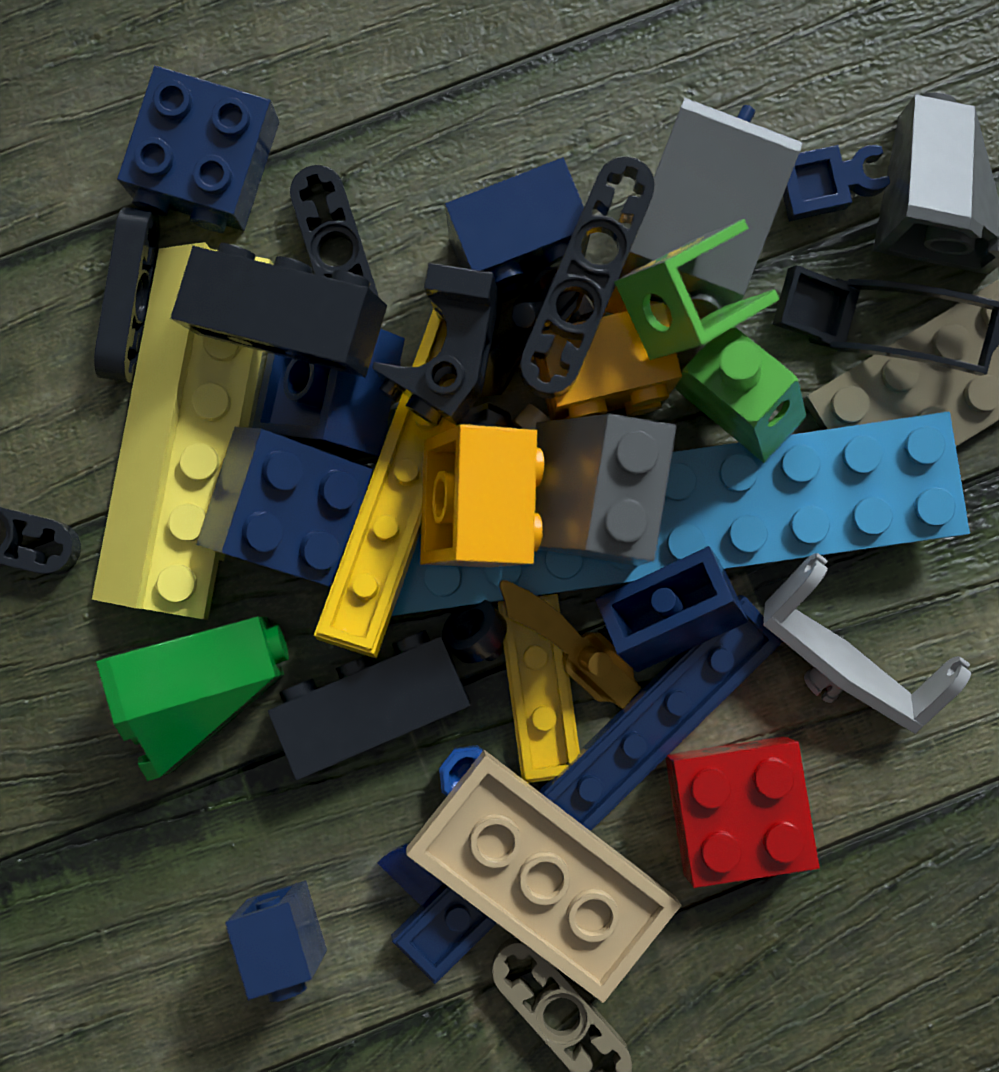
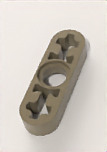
(519, 990)

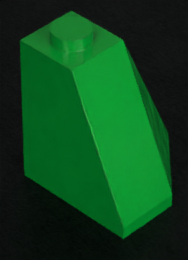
(190, 688)

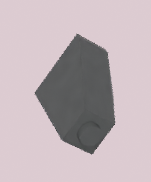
(940, 189)

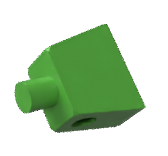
(740, 390)

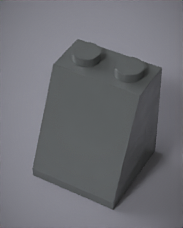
(708, 178)
(603, 486)

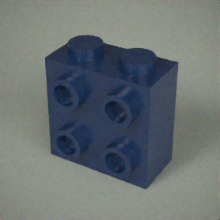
(198, 150)

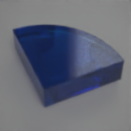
(409, 874)

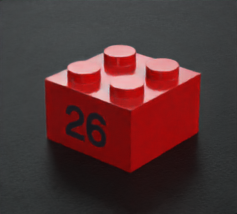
(742, 811)

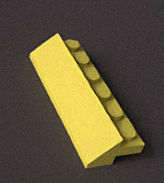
(172, 449)

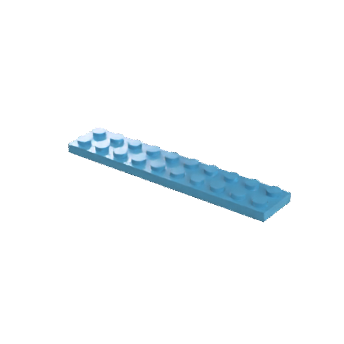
(810, 497)

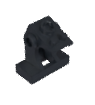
(471, 310)

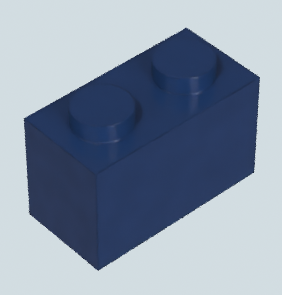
(671, 610)
(277, 942)

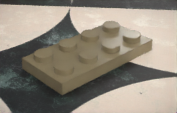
(903, 388)

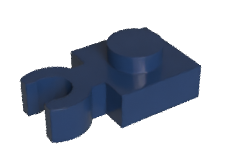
(824, 181)

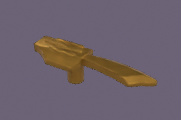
(588, 657)

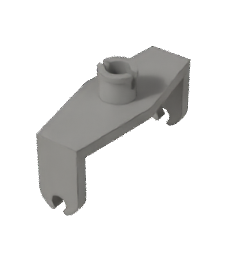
(844, 667)

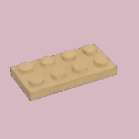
(543, 876)

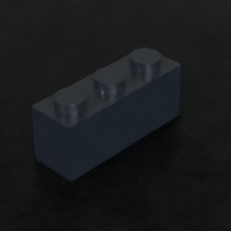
(280, 308)
(368, 704)

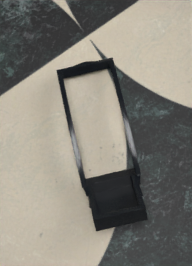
(826, 306)

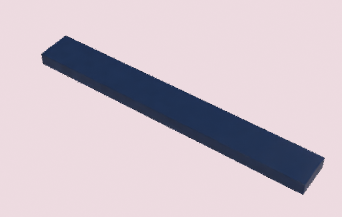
(606, 771)

